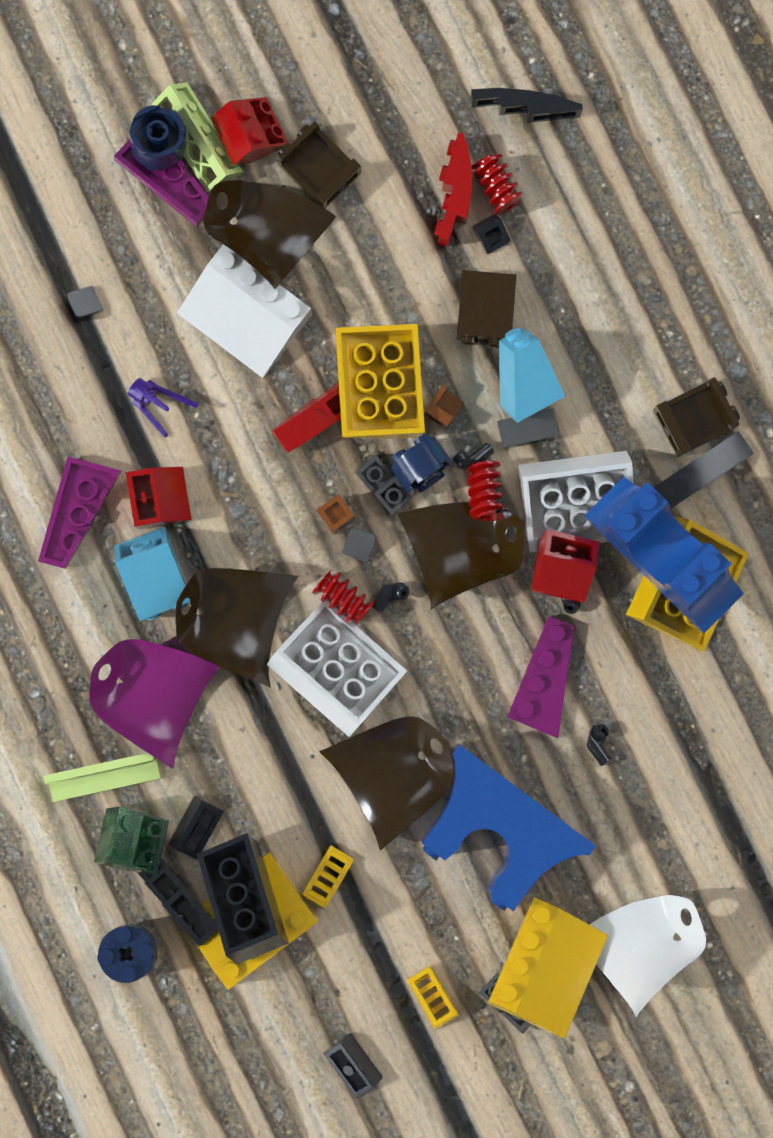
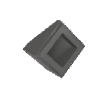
(359, 544)

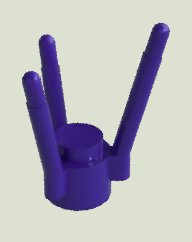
(144, 393)

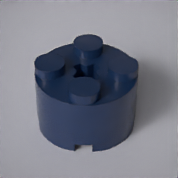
(168, 142)
(421, 464)
(112, 955)

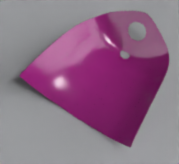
(154, 697)

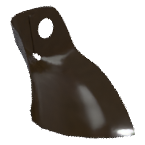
(271, 228)
(458, 550)
(236, 618)
(388, 775)

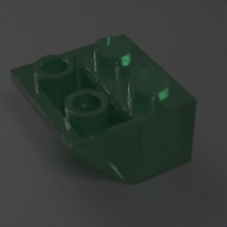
(131, 840)

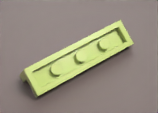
(199, 132)
(103, 776)

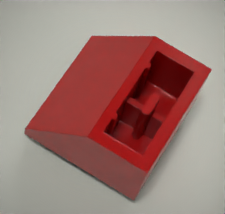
(248, 130)
(158, 496)
(564, 565)

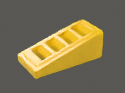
(317, 898)
(430, 1012)

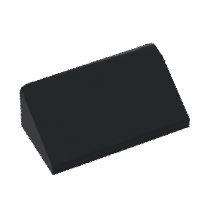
(195, 827)
(353, 1065)

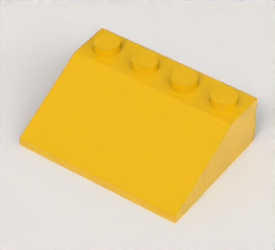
(380, 381)
(657, 612)
(295, 915)
(548, 968)

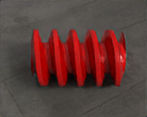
(497, 183)
(483, 491)
(343, 597)

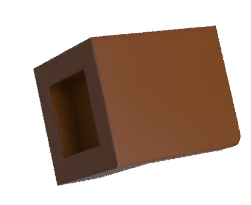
(443, 408)
(336, 514)

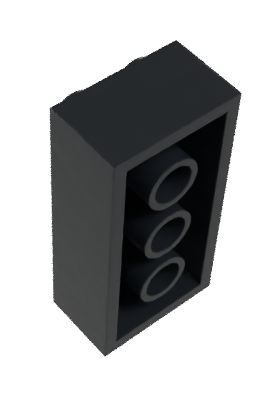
(242, 899)

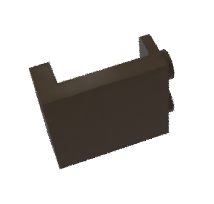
(318, 165)
(485, 307)
(697, 416)

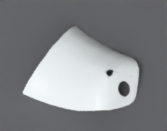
(641, 946)

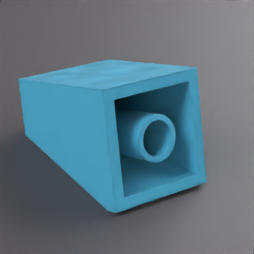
(525, 375)
(150, 573)

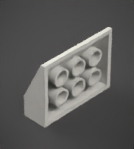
(244, 311)
(564, 490)
(336, 668)

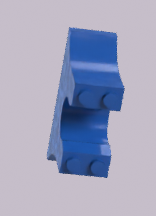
(675, 562)
(531, 833)

